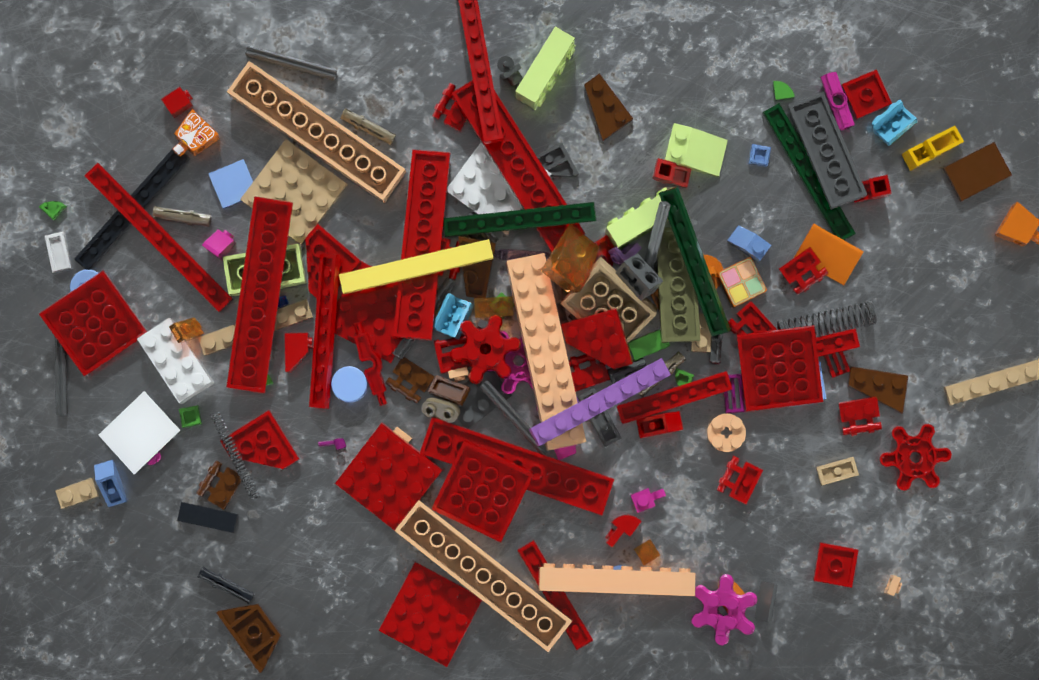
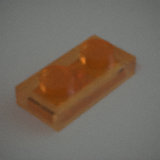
(493, 306)
(186, 330)

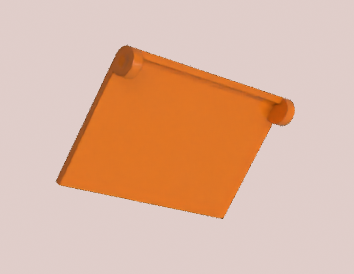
(834, 253)

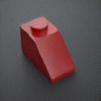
(296, 349)
(659, 424)

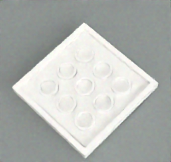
(483, 187)

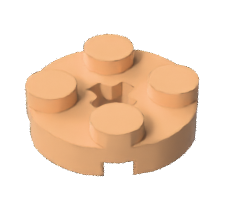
(734, 425)

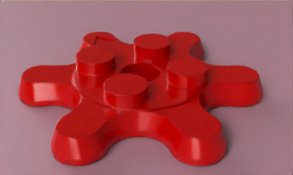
(480, 362)
(928, 457)

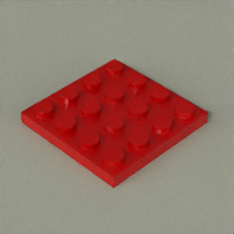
(375, 310)
(93, 323)
(780, 368)
(388, 476)
(482, 491)
(430, 614)

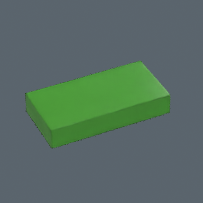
(647, 344)

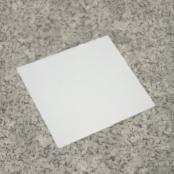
(139, 432)

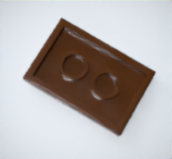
(977, 171)

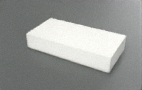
(58, 252)

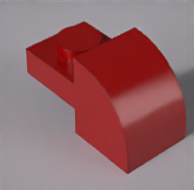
(670, 173)
(876, 188)
(625, 524)

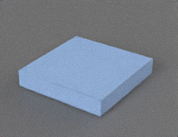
(231, 183)

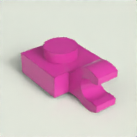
(644, 499)

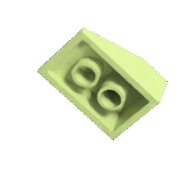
(696, 150)

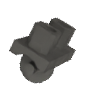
(511, 73)

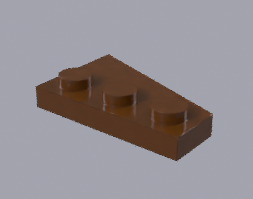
(606, 107)
(478, 274)
(886, 386)

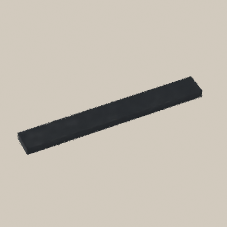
(118, 224)

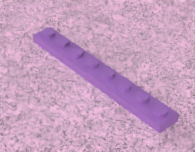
(599, 402)

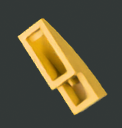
(932, 148)

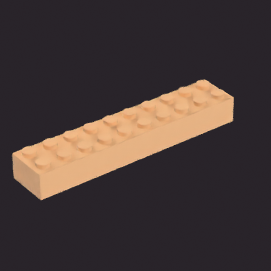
(316, 132)
(543, 344)
(483, 576)

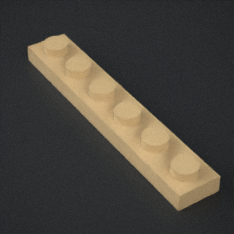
(285, 317)
(992, 382)

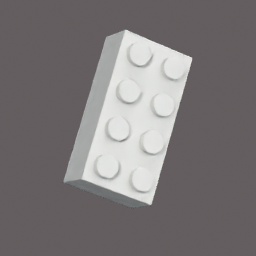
(175, 362)

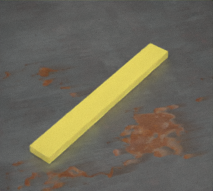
(416, 266)

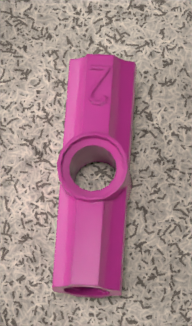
(833, 89)

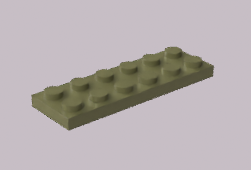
(676, 294)

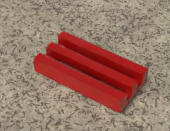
(840, 371)

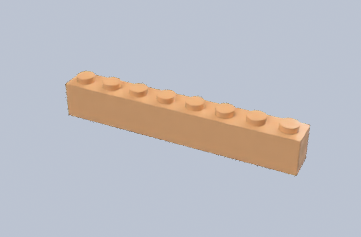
(616, 581)

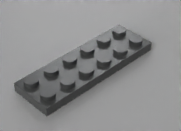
(827, 150)

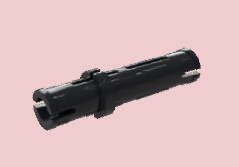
(225, 585)

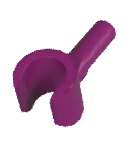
(339, 443)

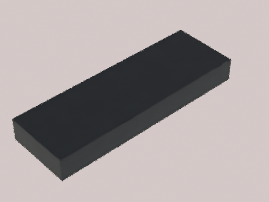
(207, 517)

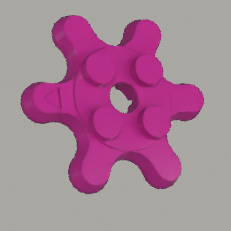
(518, 373)
(736, 607)

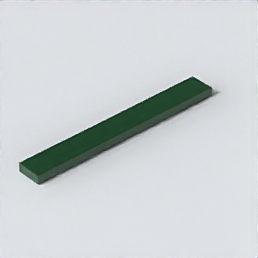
(798, 157)
(520, 219)
(695, 262)

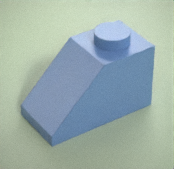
(749, 243)
(110, 483)

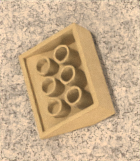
(607, 291)

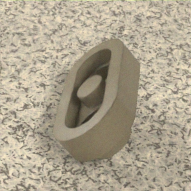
(439, 409)

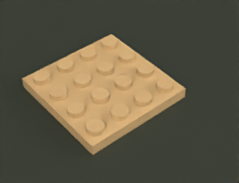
(297, 179)

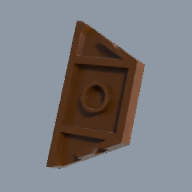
(252, 632)

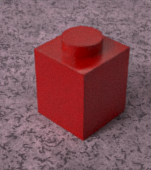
(177, 101)

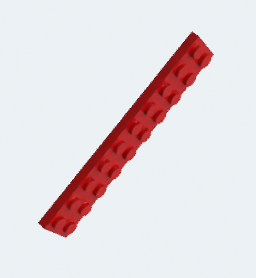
(516, 163)
(422, 236)
(259, 294)
(550, 478)

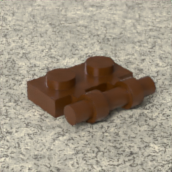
(414, 375)
(225, 487)

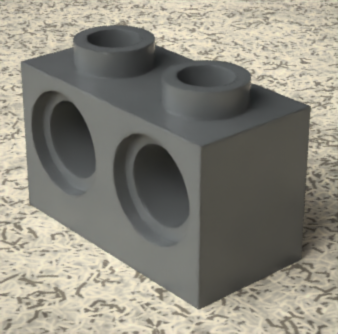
(639, 276)

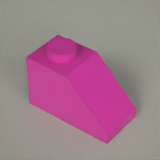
(219, 243)

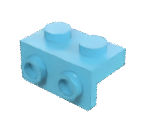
(893, 123)
(451, 315)

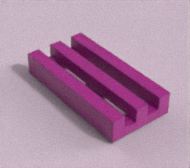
(741, 397)

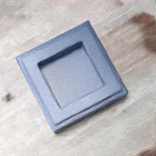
(759, 155)

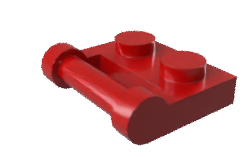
(445, 362)

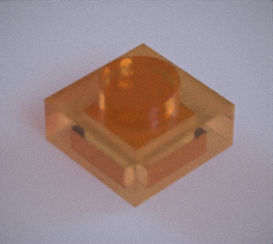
(646, 552)

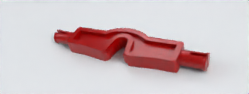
(367, 353)

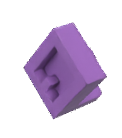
(619, 256)

